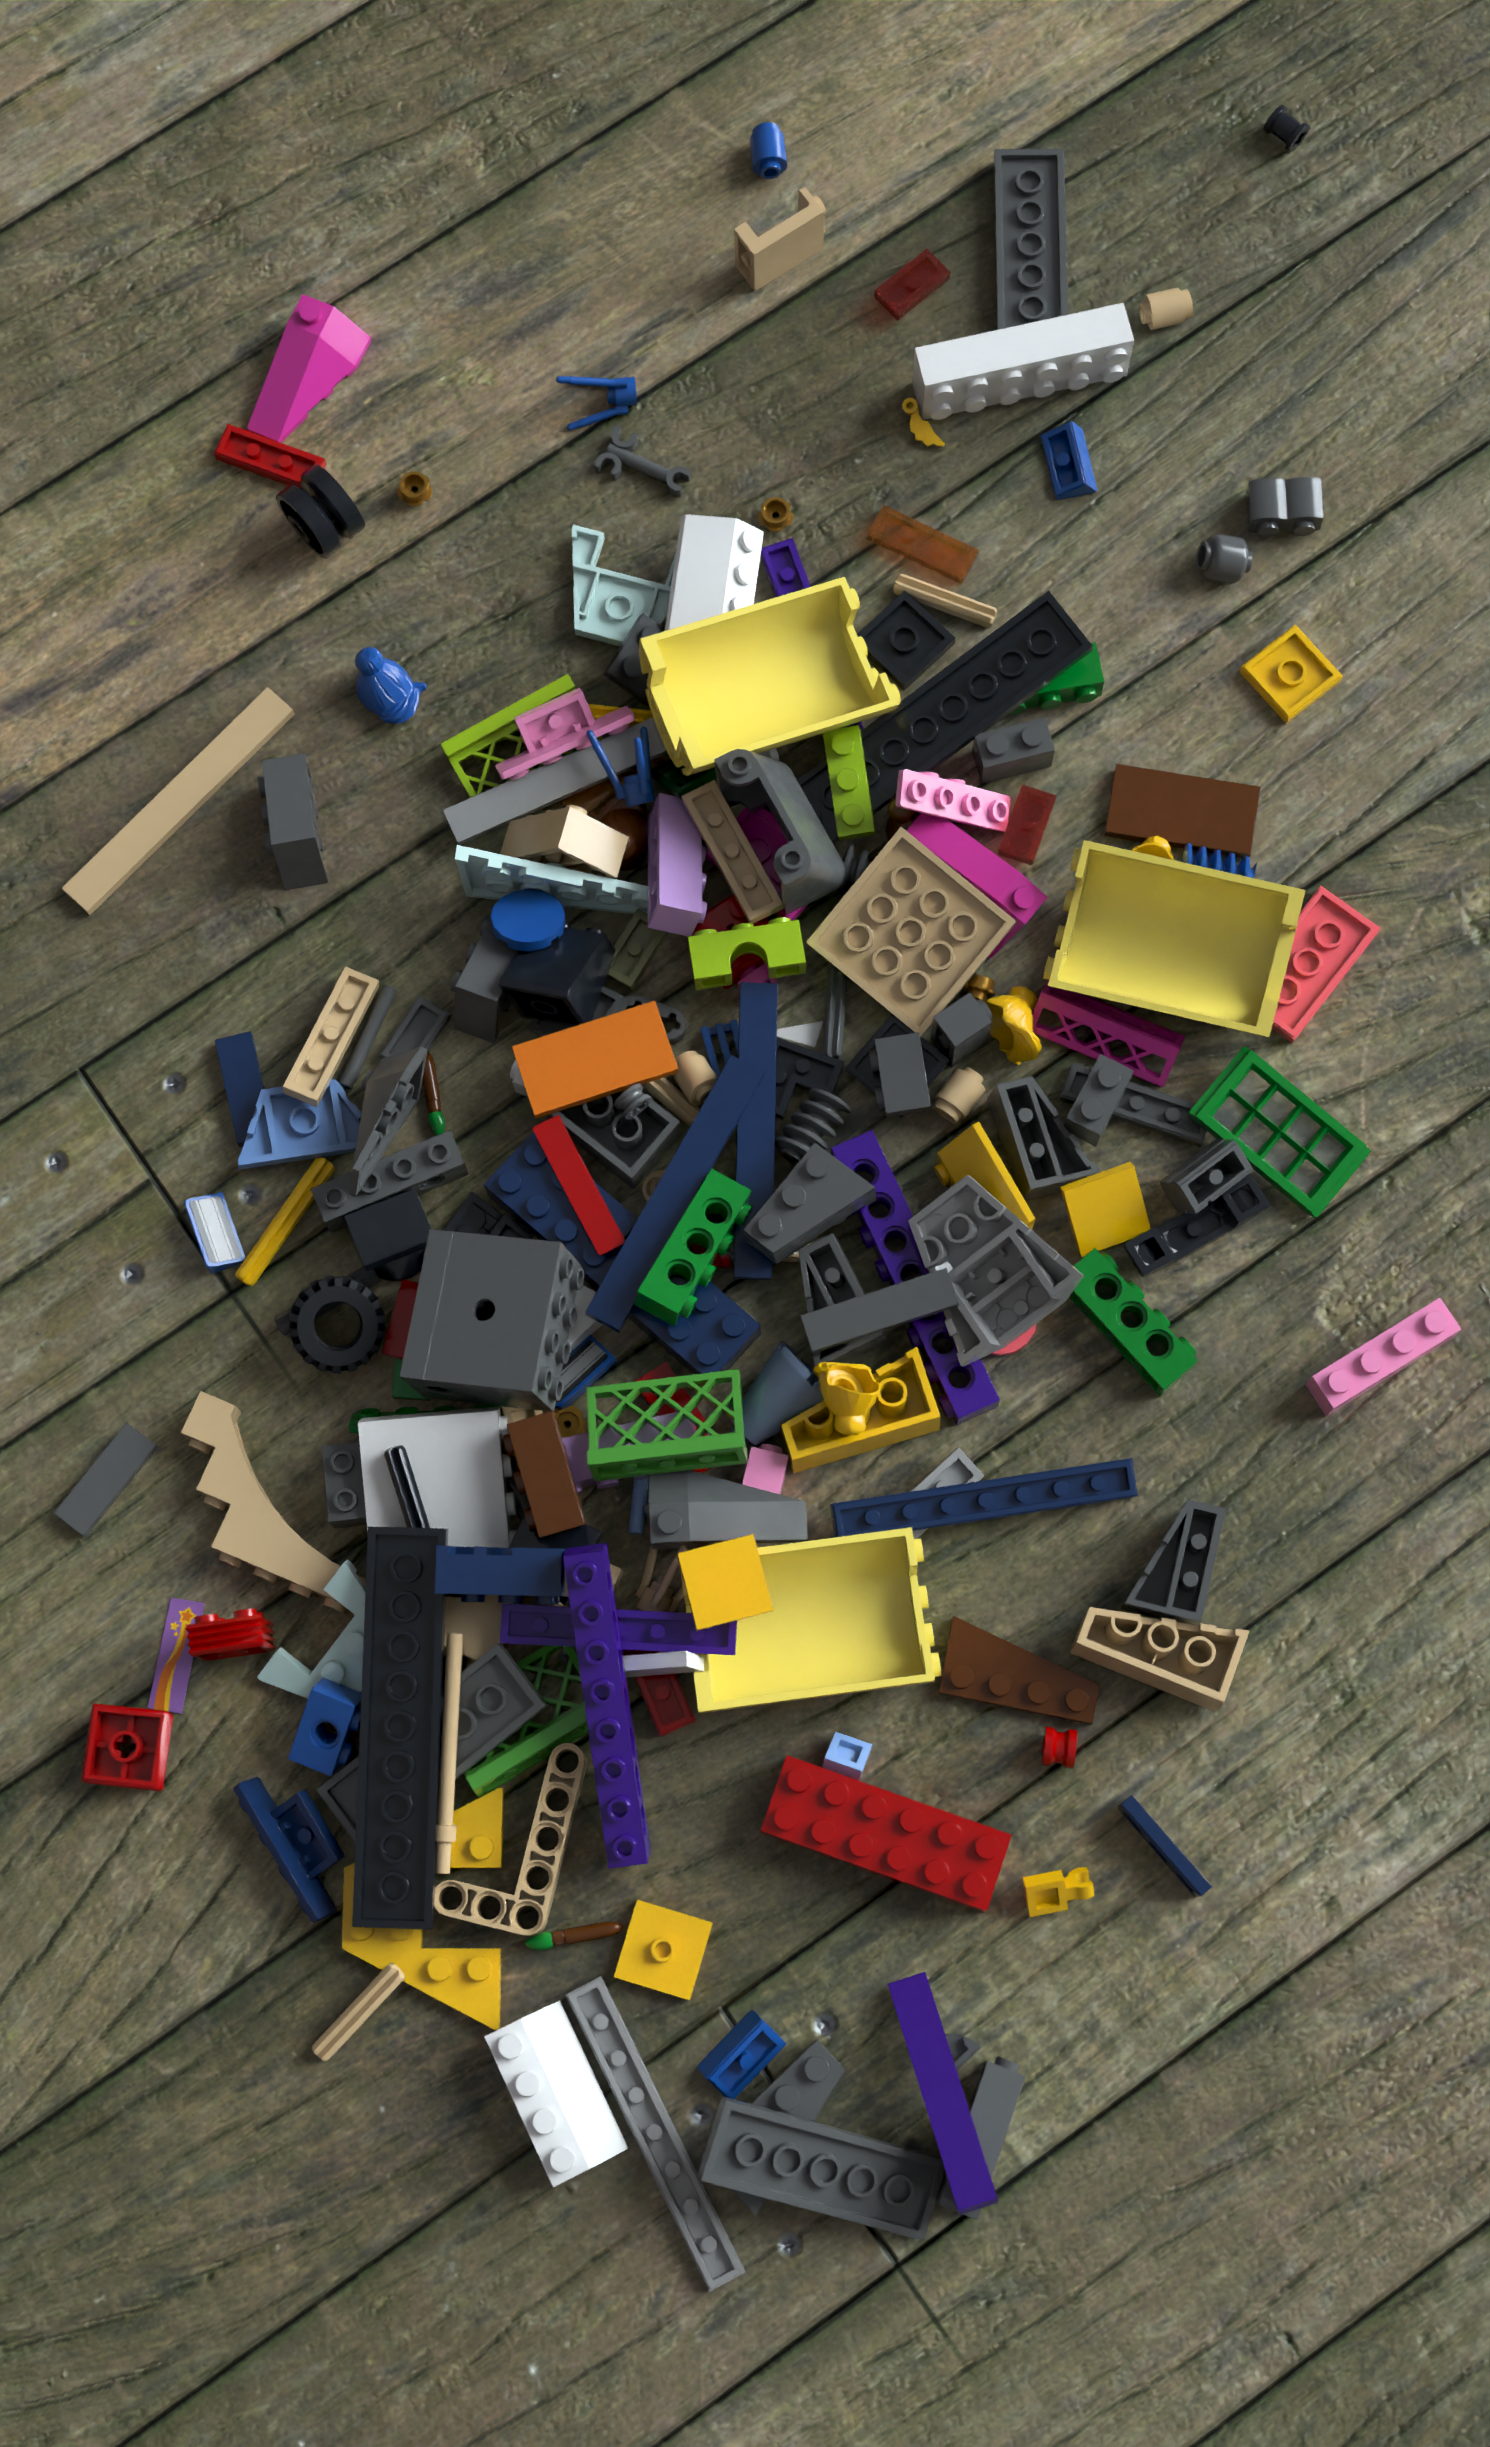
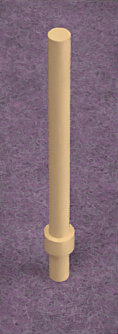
(445, 1828)

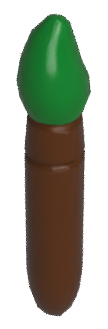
(435, 1118)
(595, 1931)

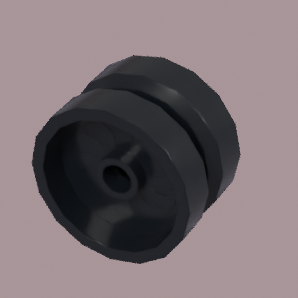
(320, 511)

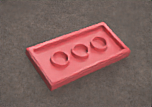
(1324, 949)

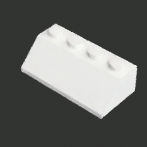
(713, 568)
(556, 2093)

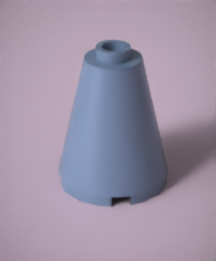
(778, 1394)

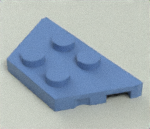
(296, 1131)

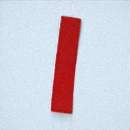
(578, 1185)

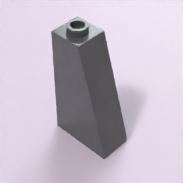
(991, 2114)

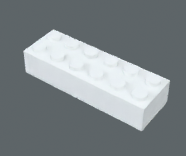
(1022, 362)

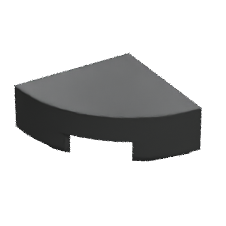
(961, 2048)

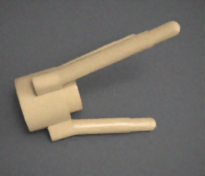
(658, 1596)

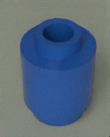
(768, 150)

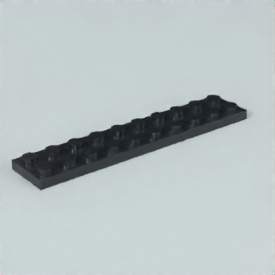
(959, 703)
(399, 1730)

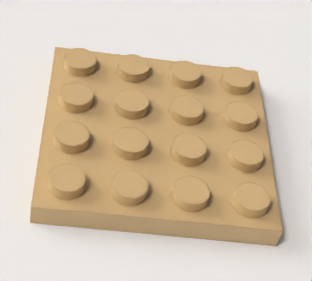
(911, 931)

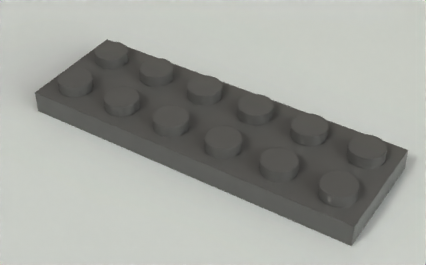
(1030, 235)
(492, 1707)
(821, 2168)

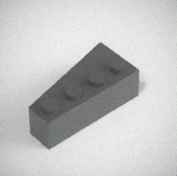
(799, 2093)

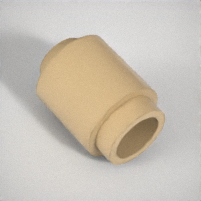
(1166, 308)
(694, 1077)
(959, 1094)

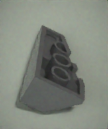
(388, 1101)
(709, 1510)

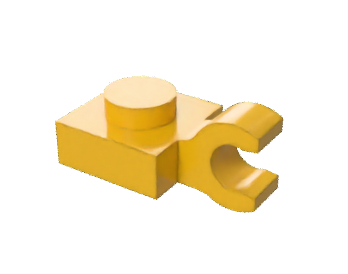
(1051, 1891)

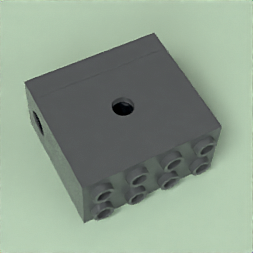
(492, 1320)

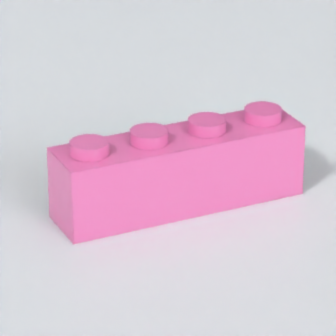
(1383, 1356)

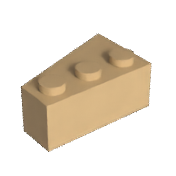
(566, 839)

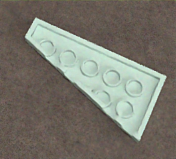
(496, 875)

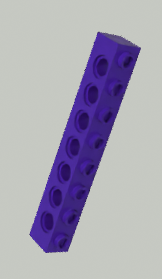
(962, 1404)
(607, 1705)

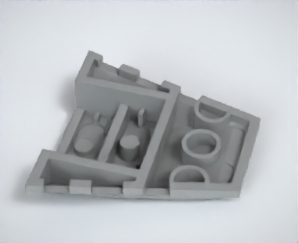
(996, 1265)

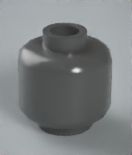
(1223, 558)

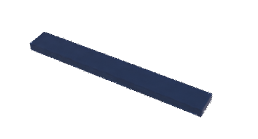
(757, 1124)
(675, 1192)
(986, 1499)

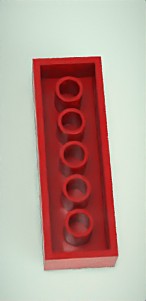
(886, 1834)

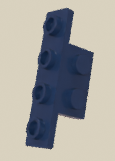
(297, 1842)

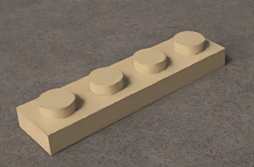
(732, 852)
(330, 1037)

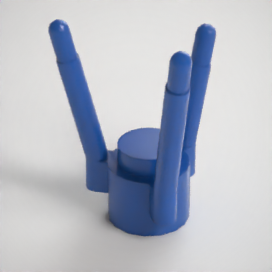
(619, 391)
(637, 787)

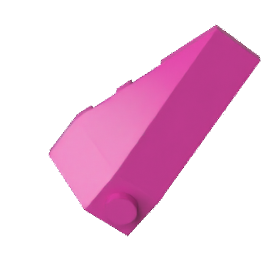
(311, 359)
(980, 868)

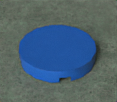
(528, 919)

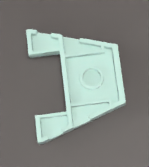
(608, 600)
(345, 1657)

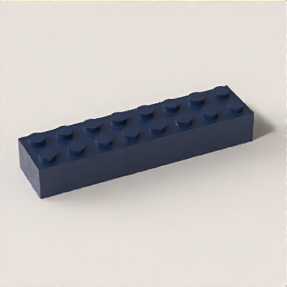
(531, 1193)

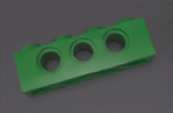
(715, 1196)
(1157, 1371)

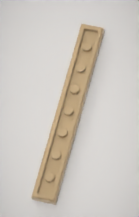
(178, 801)

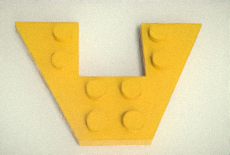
(456, 1976)

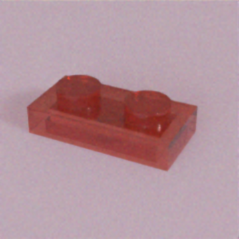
(912, 284)
(1027, 825)

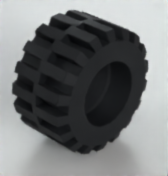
(337, 1357)

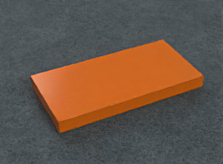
(595, 1059)

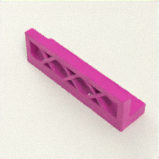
(1111, 1021)

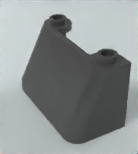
(809, 861)

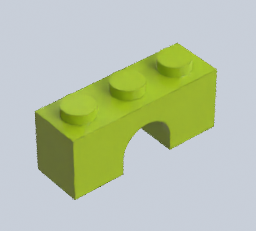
(776, 943)

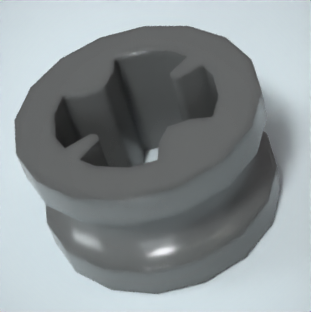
(632, 1101)

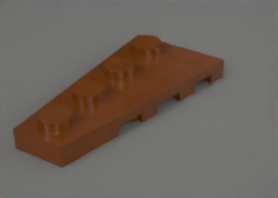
(1004, 1675)

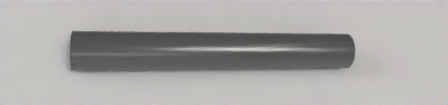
(367, 1037)

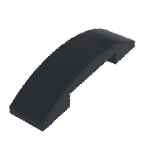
(1192, 1232)

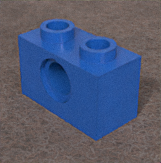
(313, 1742)

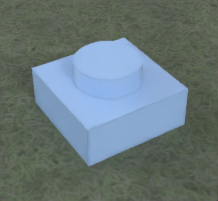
(847, 1756)

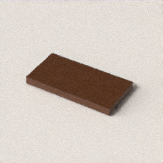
(1182, 810)

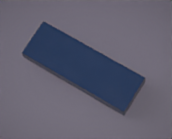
(241, 1079)
(1164, 1847)

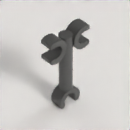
(621, 452)

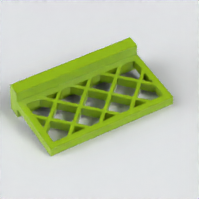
(495, 729)

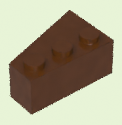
(544, 1474)

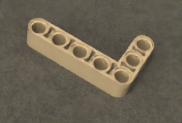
(534, 1857)

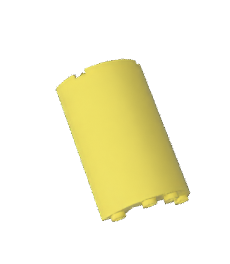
(762, 676)
(1175, 938)
(838, 1625)

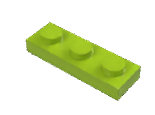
(849, 783)

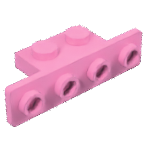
(558, 728)
(952, 800)

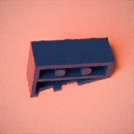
(502, 1573)

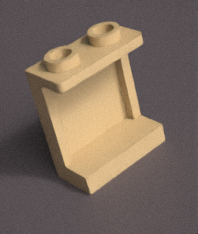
(783, 246)

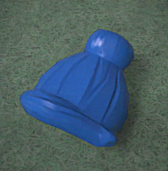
(386, 687)

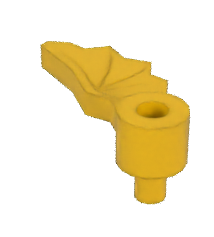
(921, 428)

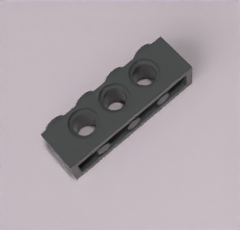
(416, 1167)

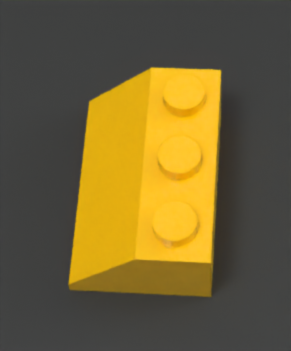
(975, 1156)

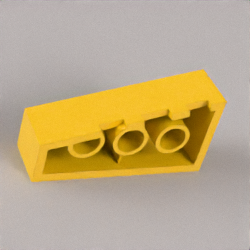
(901, 1412)

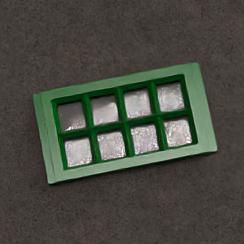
(1280, 1131)

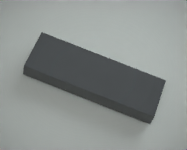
(105, 1480)

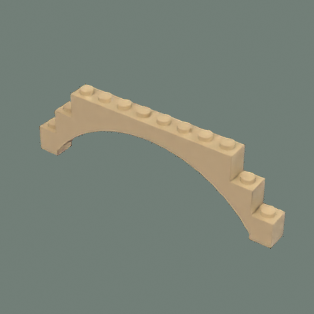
(262, 1538)

